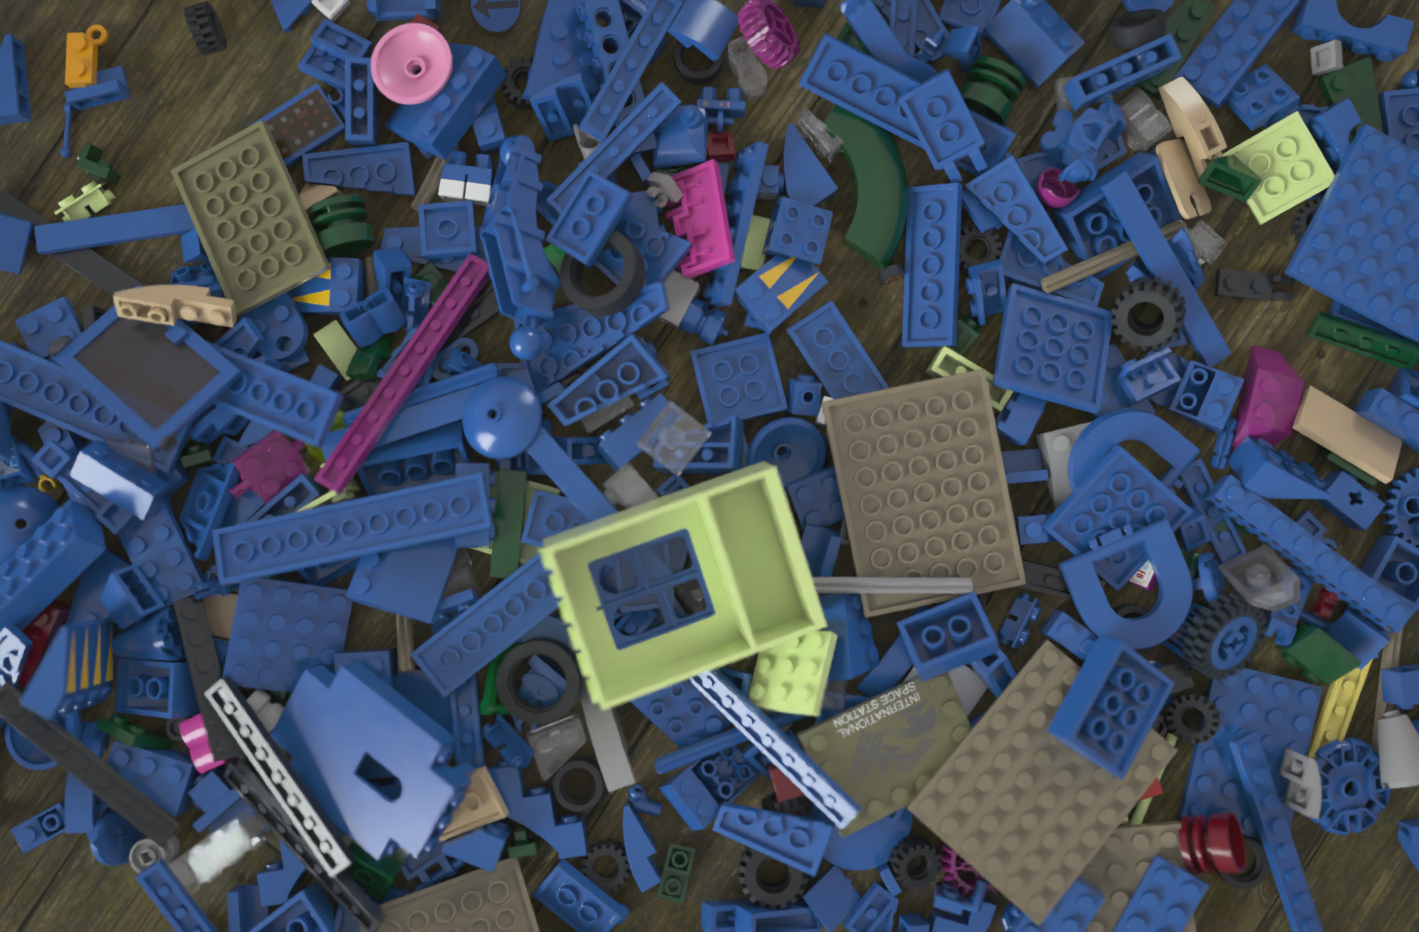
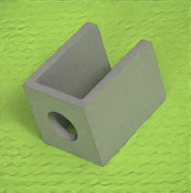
(680, 294)

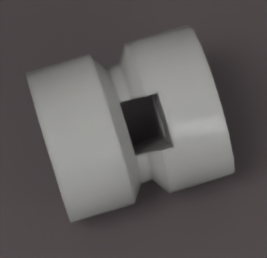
(266, 712)
(147, 852)

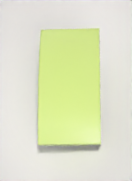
(337, 346)

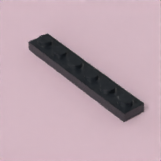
(204, 673)

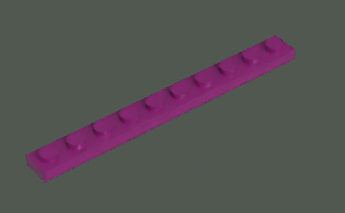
(403, 375)

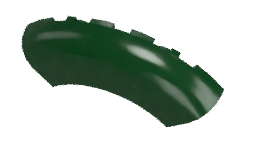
(878, 186)

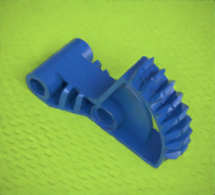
(881, 41)

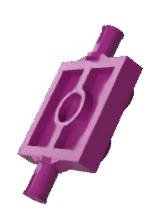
(269, 466)

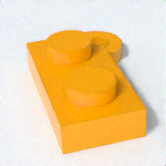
(83, 57)

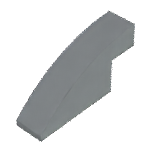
(608, 741)

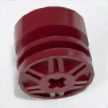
(1212, 843)

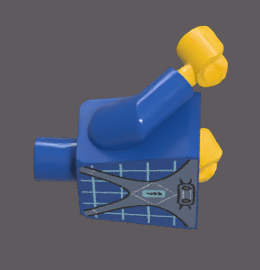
(22, 470)

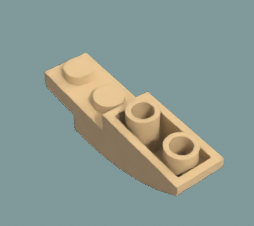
(1193, 121)
(169, 302)

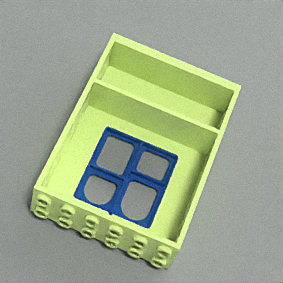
(740, 554)

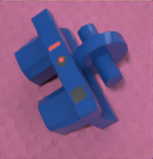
(722, 111)

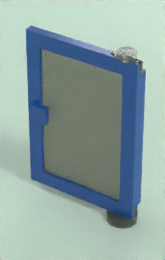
(147, 373)

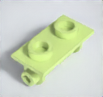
(93, 195)

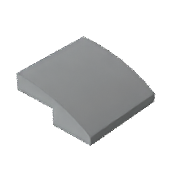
(1304, 783)

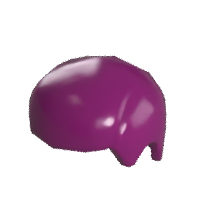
(1054, 192)

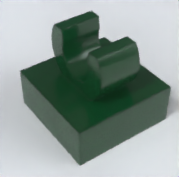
(523, 845)

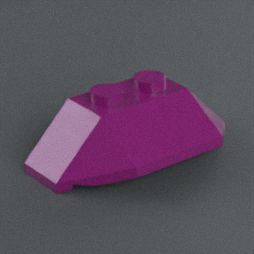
(1267, 398)

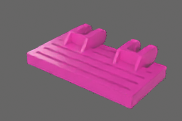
(702, 219)

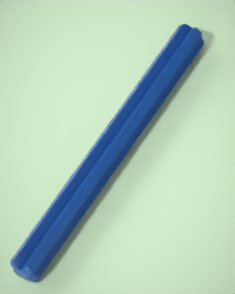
(440, 388)
(715, 744)

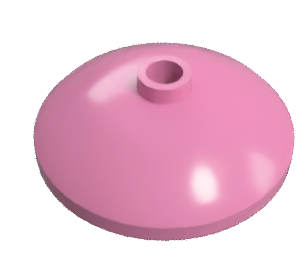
(404, 52)

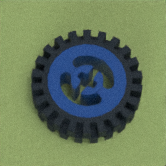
(1224, 636)

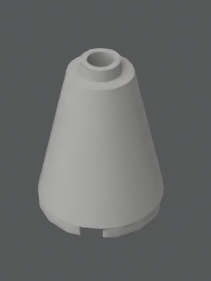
(1398, 750)

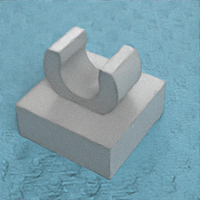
(1326, 57)
(664, 187)

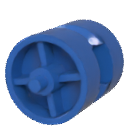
(705, 322)

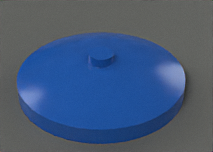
(867, 846)

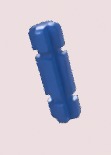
(1224, 444)

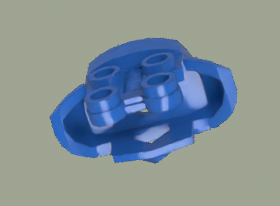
(1085, 140)

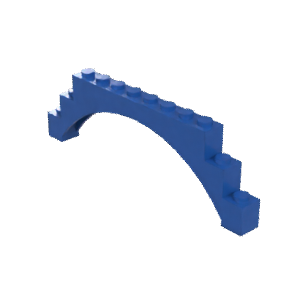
(532, 809)

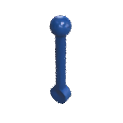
(65, 151)

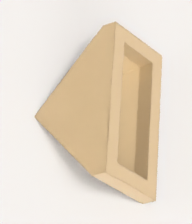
(314, 193)

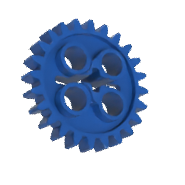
(1397, 512)

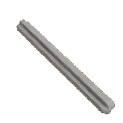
(892, 585)

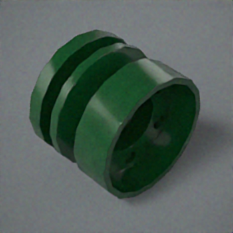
(992, 88)
(342, 225)

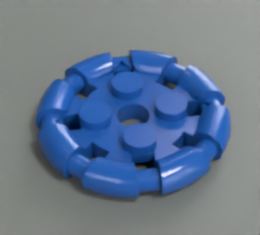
(1364, 787)

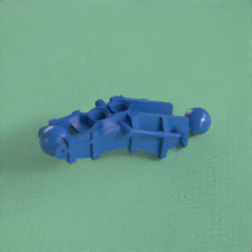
(513, 246)

